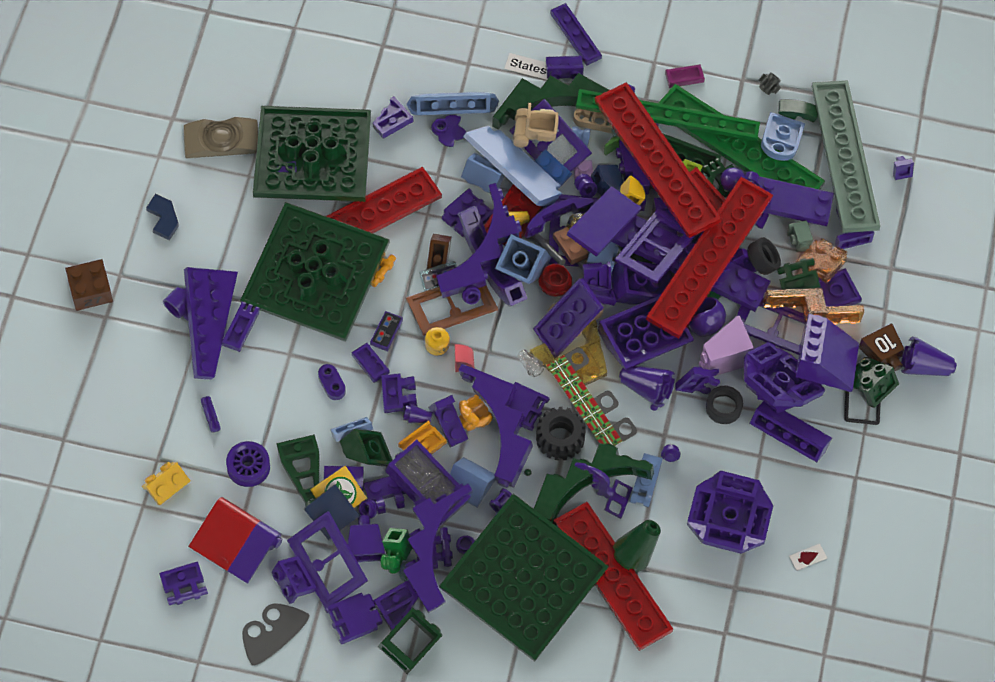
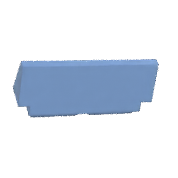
(515, 165)

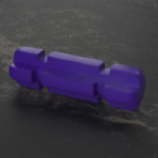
(210, 414)

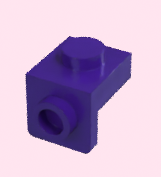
(742, 259)

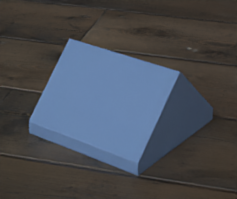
(477, 477)

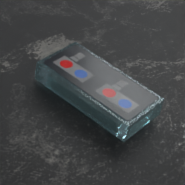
(429, 278)

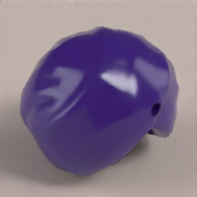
(708, 318)

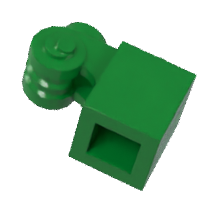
(396, 549)

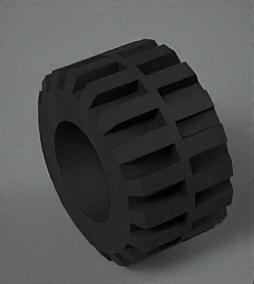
(560, 447)

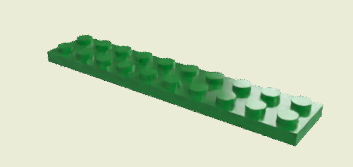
(742, 152)

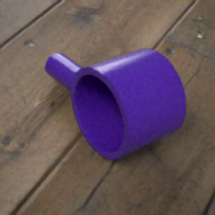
(177, 303)

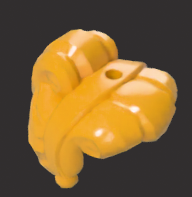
(474, 413)

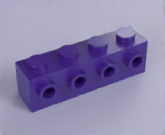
(791, 431)

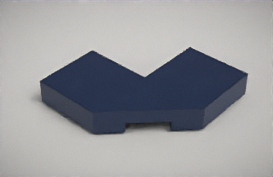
(168, 221)

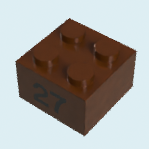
(89, 284)

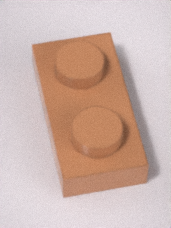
(570, 248)

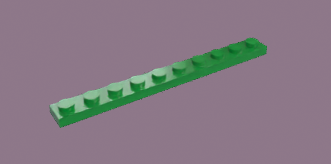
(684, 117)

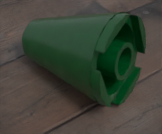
(637, 546)

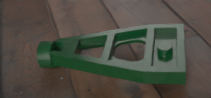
(298, 449)

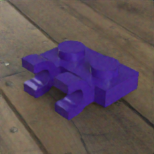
(695, 380)
(392, 392)
(384, 489)

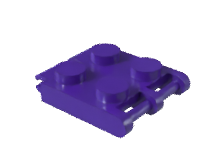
(462, 203)
(528, 401)
(354, 617)

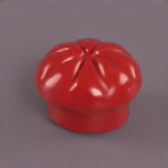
(555, 280)

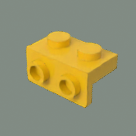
(166, 482)

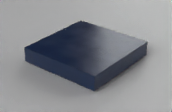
(337, 505)

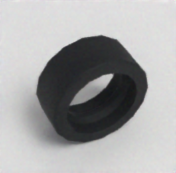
(764, 256)
(724, 418)

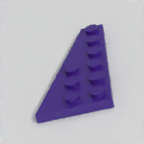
(208, 307)

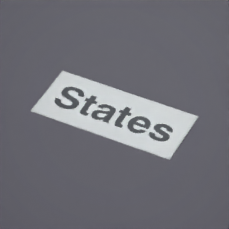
(526, 66)

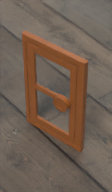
(456, 316)

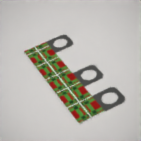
(587, 406)

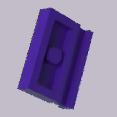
(597, 274)

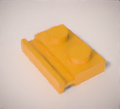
(427, 436)

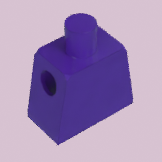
(366, 540)

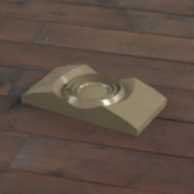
(221, 138)

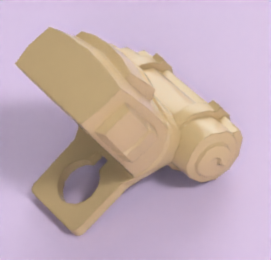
(534, 125)

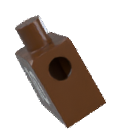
(883, 346)

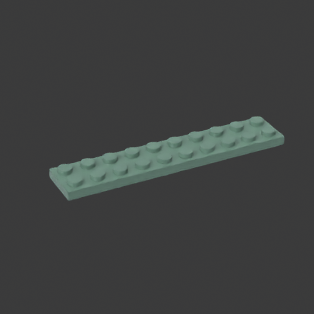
(845, 157)

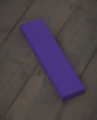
(576, 34)

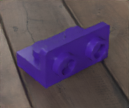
(564, 66)
(293, 578)

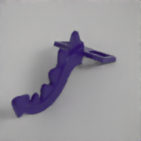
(603, 486)

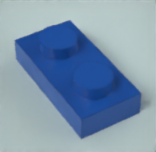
(553, 167)

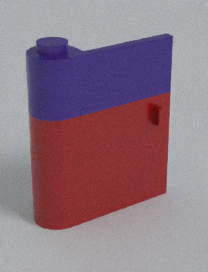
(235, 539)

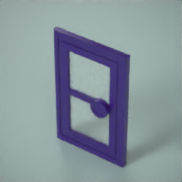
(567, 146)

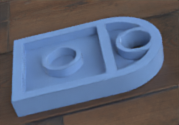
(783, 135)

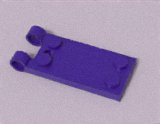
(795, 200)

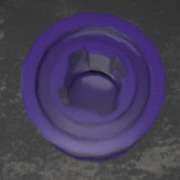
(585, 186)

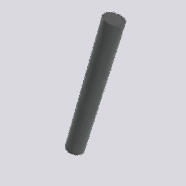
(552, 252)

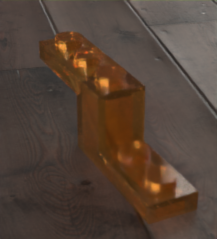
(813, 303)

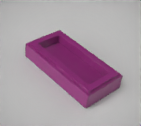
(685, 75)

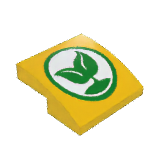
(346, 484)

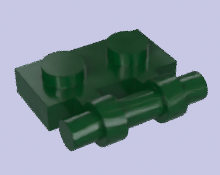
(805, 280)

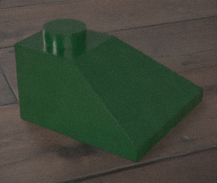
(366, 447)

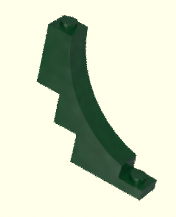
(553, 91)

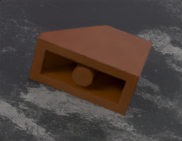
(439, 250)

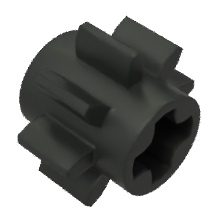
(769, 83)

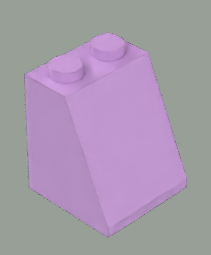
(727, 348)

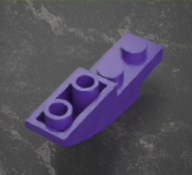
(629, 167)

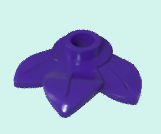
(451, 130)

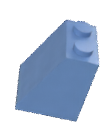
(523, 260)

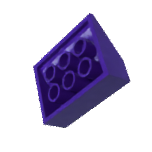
(635, 339)
(827, 354)

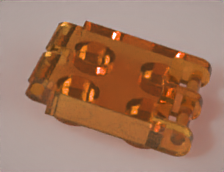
(827, 260)

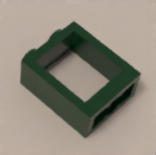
(396, 654)

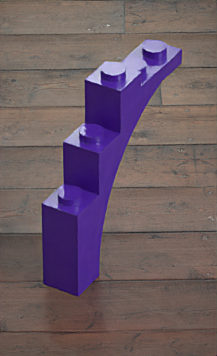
(472, 271)
(421, 572)

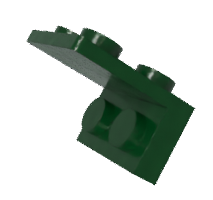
(874, 380)

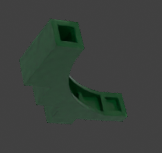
(558, 490)

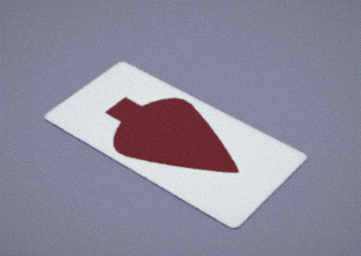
(808, 557)

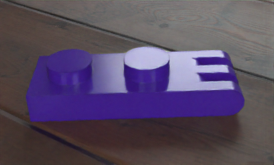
(240, 327)

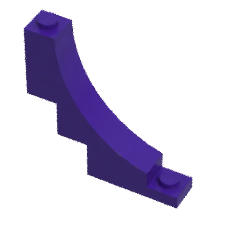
(498, 397)

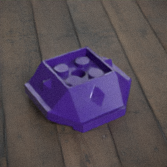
(771, 377)
(735, 496)

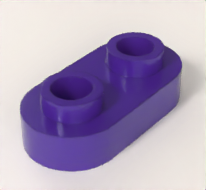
(331, 380)

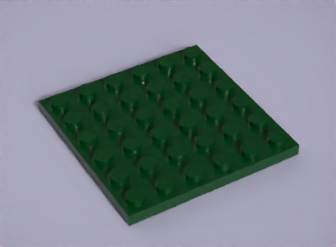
(523, 577)

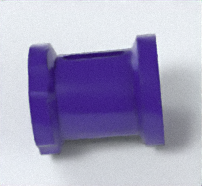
(500, 500)

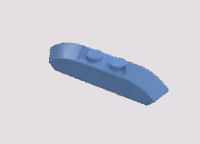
(452, 103)

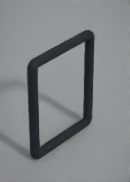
(858, 420)

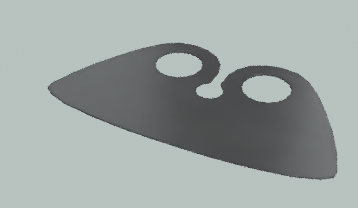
(269, 642)

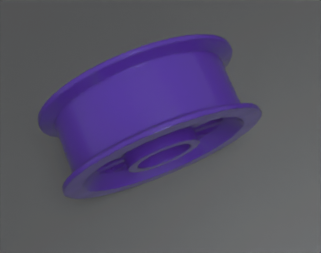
(260, 464)

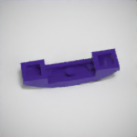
(573, 205)

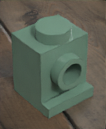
(800, 235)

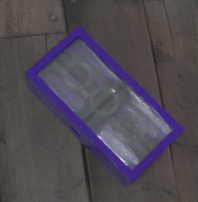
(423, 476)

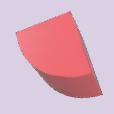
(463, 355)

